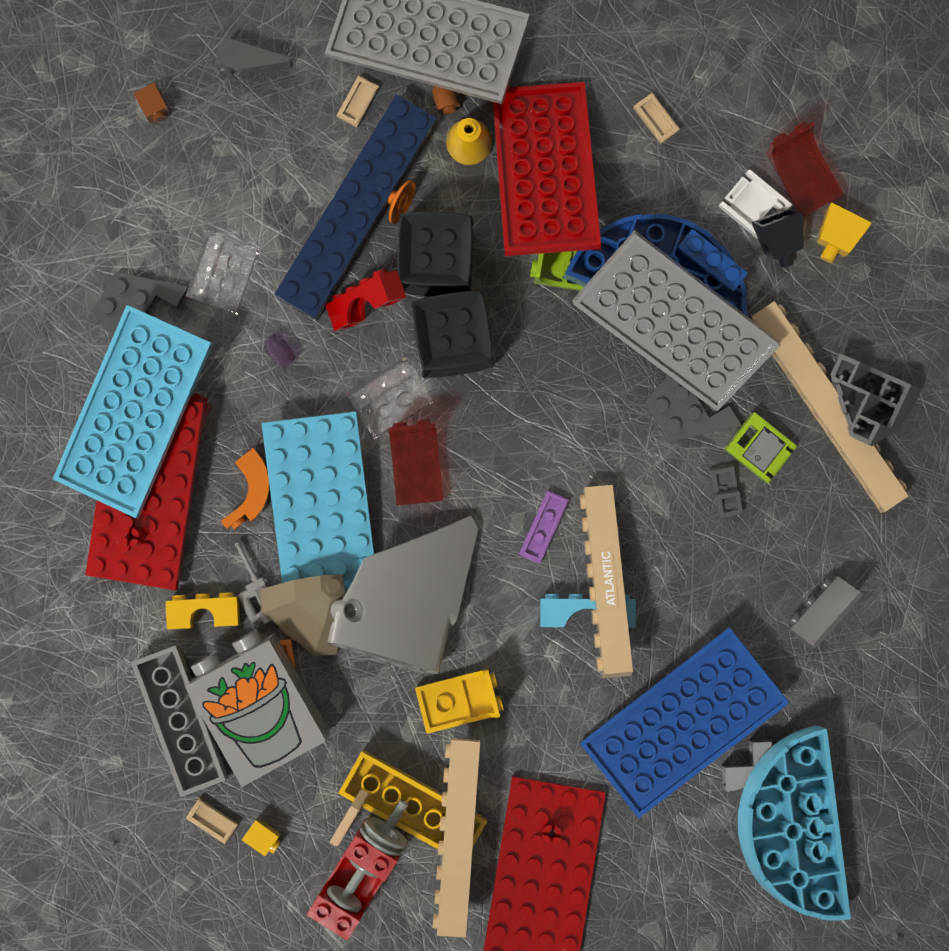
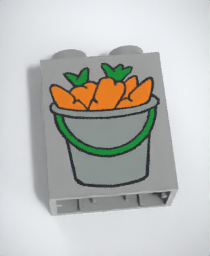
(256, 706)

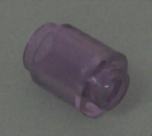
(279, 350)

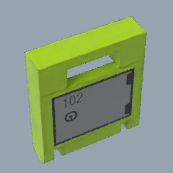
(765, 449)

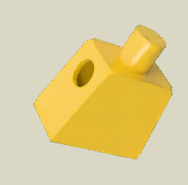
(840, 232)

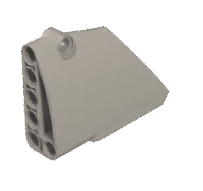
(407, 599)

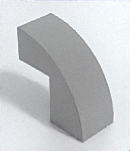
(735, 776)

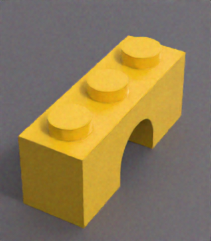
(224, 610)

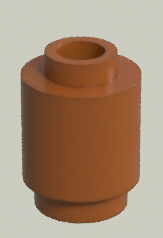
(445, 100)

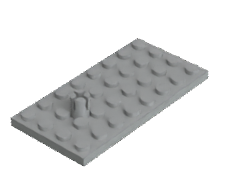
(434, 42)
(676, 321)

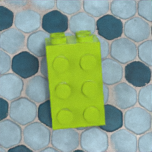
(550, 269)

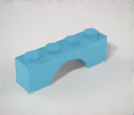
(556, 611)

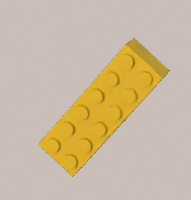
(388, 786)

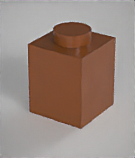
(152, 103)

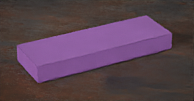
(543, 527)

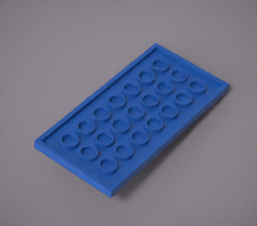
(684, 722)

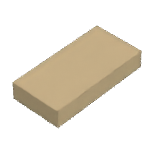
(357, 101)
(656, 118)
(212, 820)

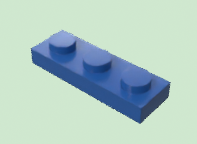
(712, 260)

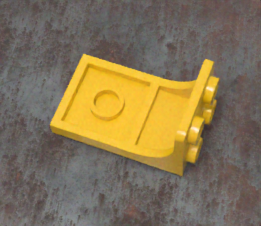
(459, 700)

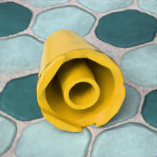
(469, 141)

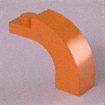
(258, 494)

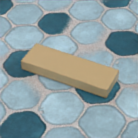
(349, 818)

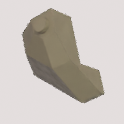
(304, 610)

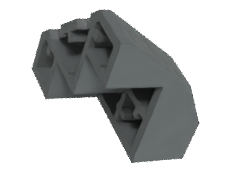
(871, 399)

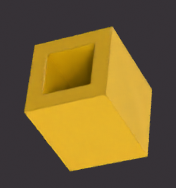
(262, 837)

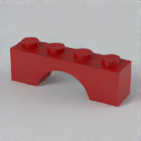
(380, 290)

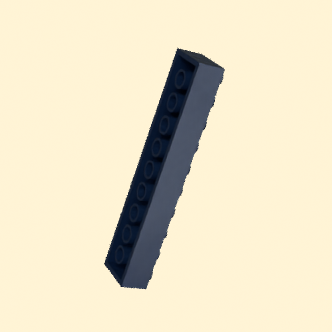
(356, 208)

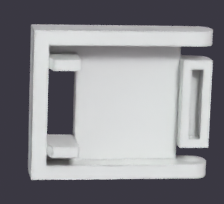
(752, 201)

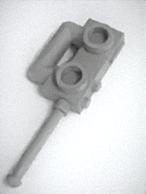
(252, 590)

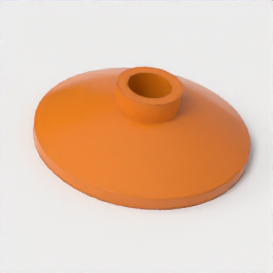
(400, 201)

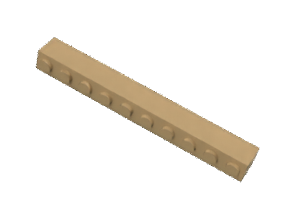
(822, 400)

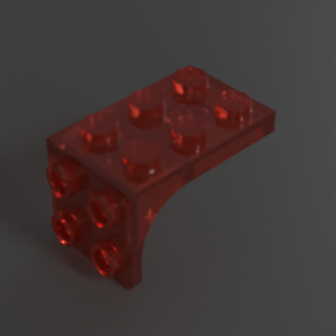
(803, 169)
(415, 462)

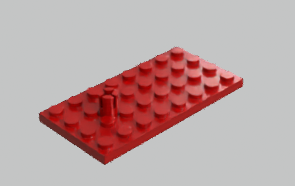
(546, 170)
(152, 546)
(544, 867)

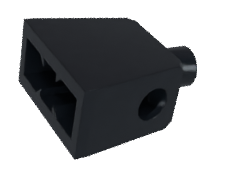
(781, 235)

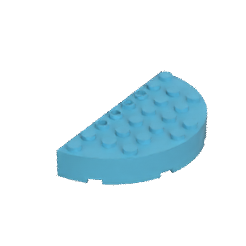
(793, 826)

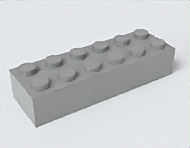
(178, 723)

